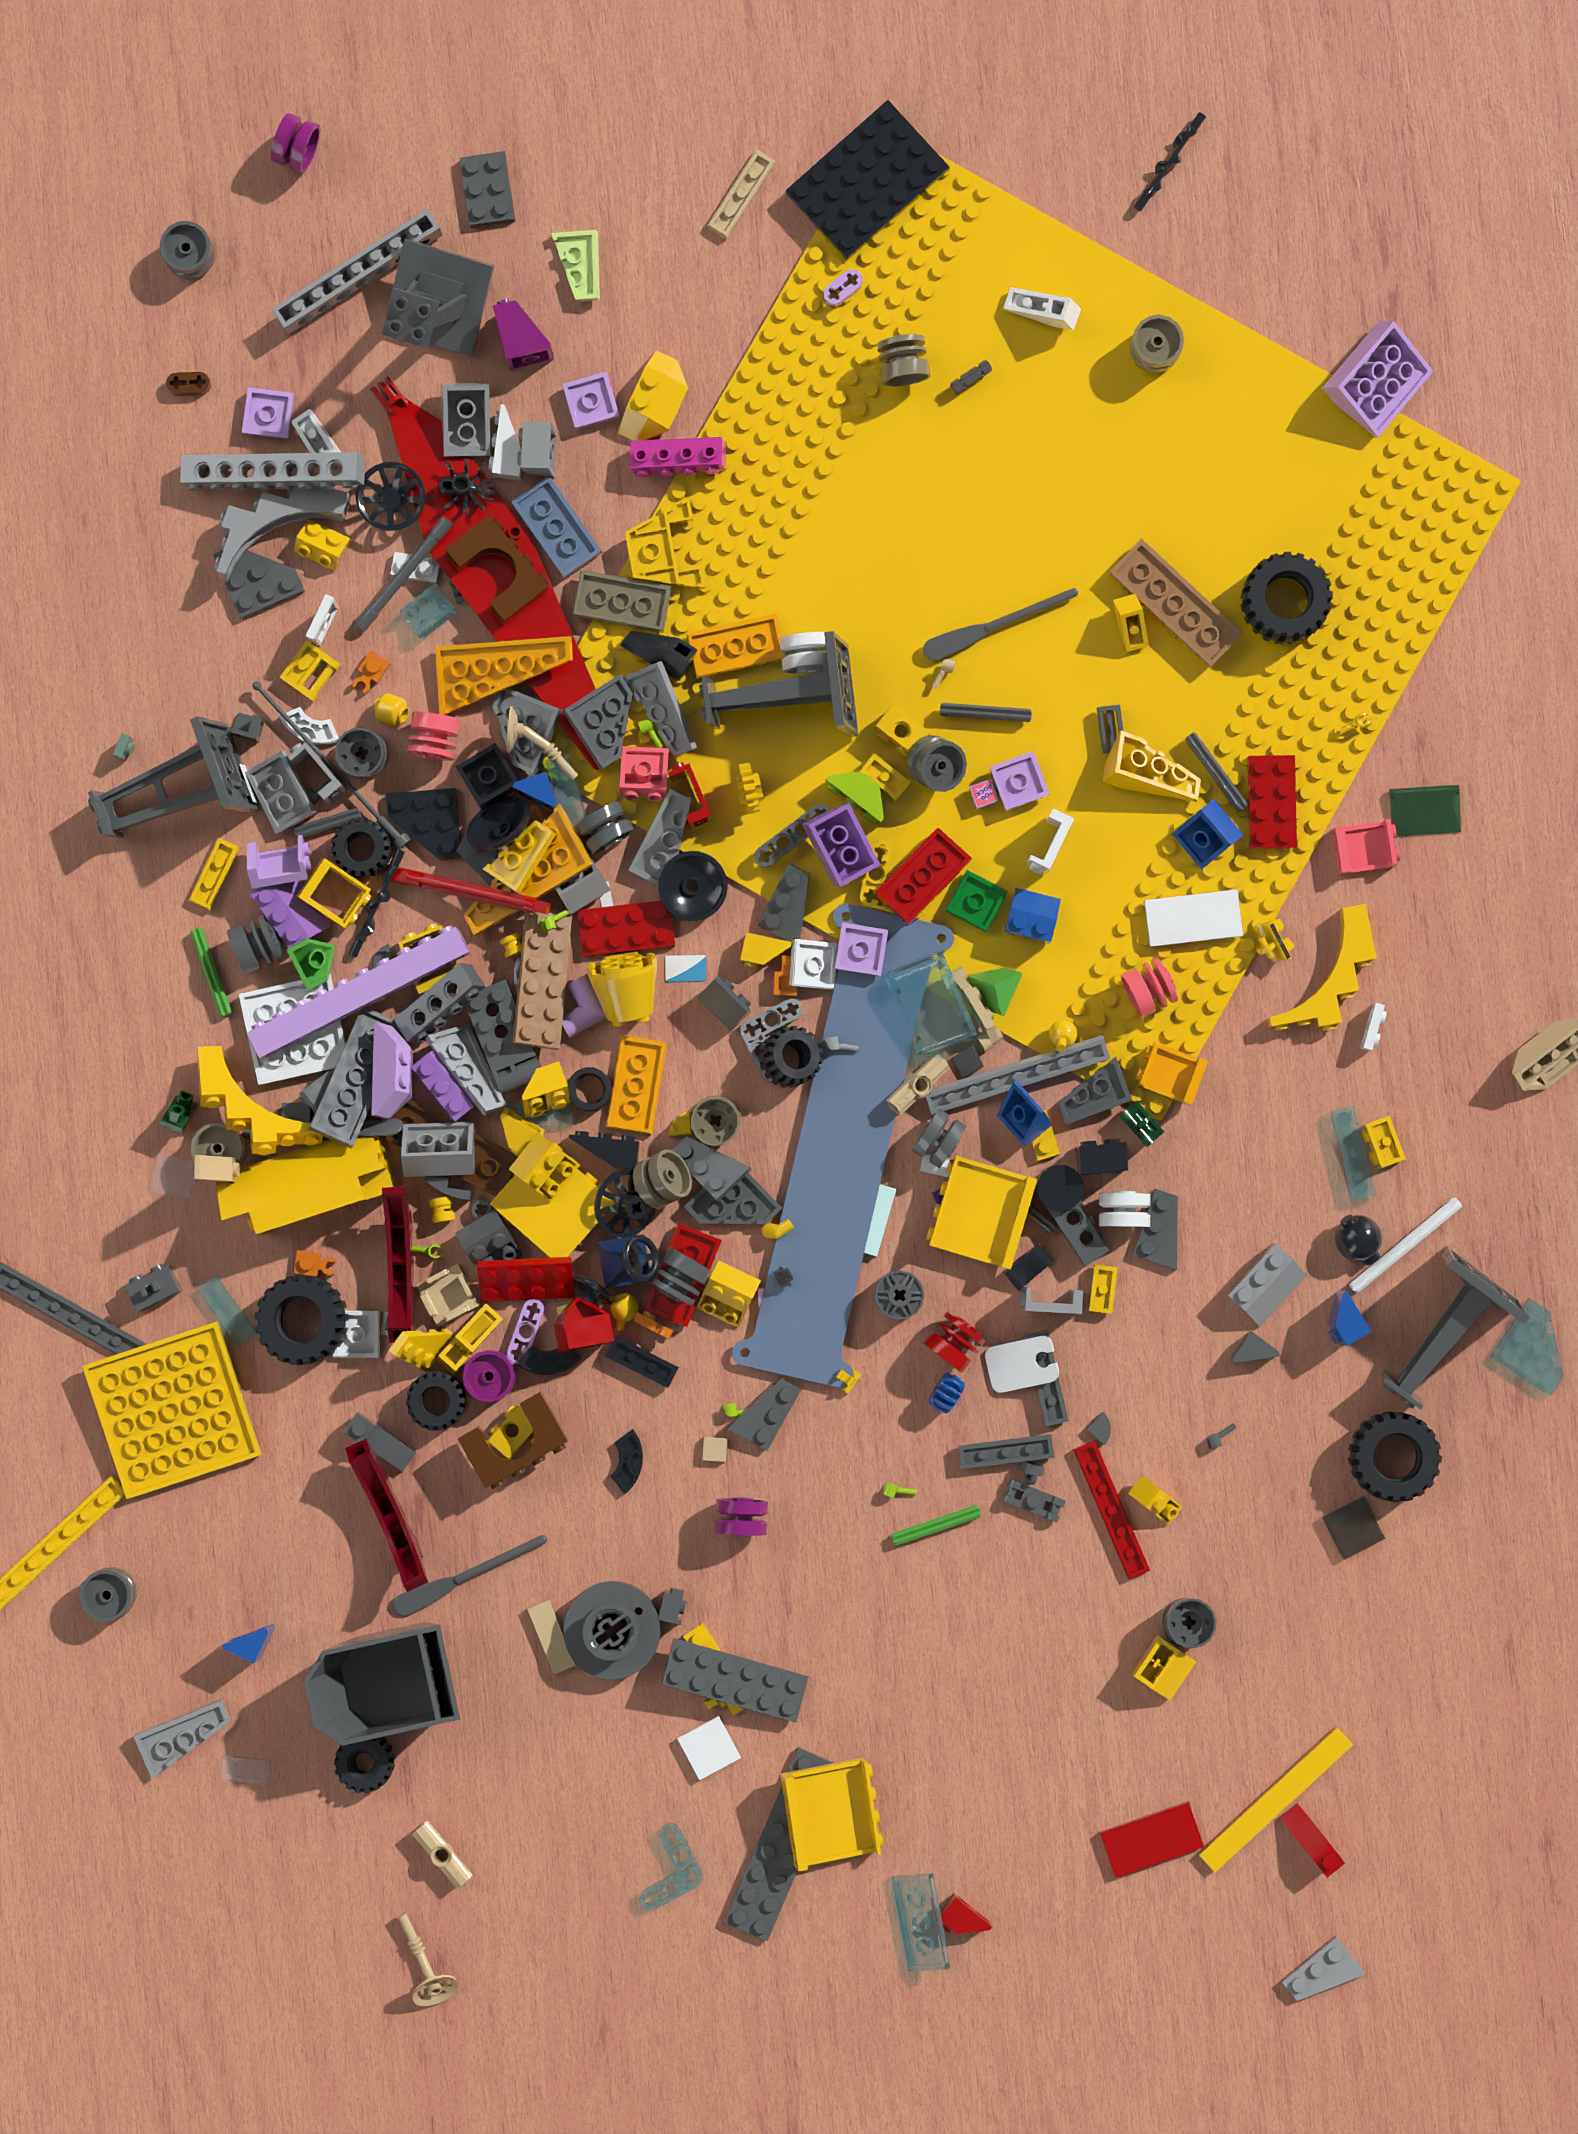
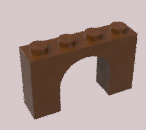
(489, 539)
(493, 1467)

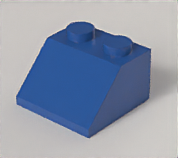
(1207, 834)
(1032, 916)
(1346, 1321)

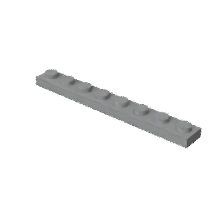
(1023, 1071)

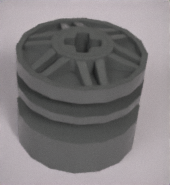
(349, 747)
(255, 944)
(681, 1276)
(885, 1295)
(1198, 1632)

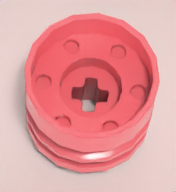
(433, 736)
(1149, 987)

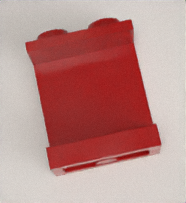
(700, 816)

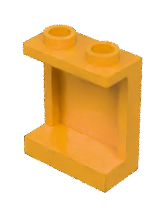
(1171, 1073)

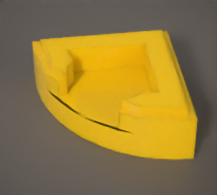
(681, 1125)

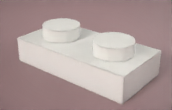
(426, 571)
(1376, 1018)

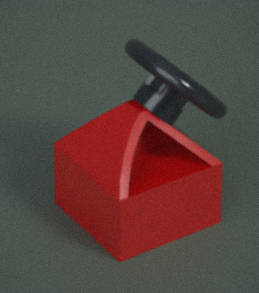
(581, 1321)

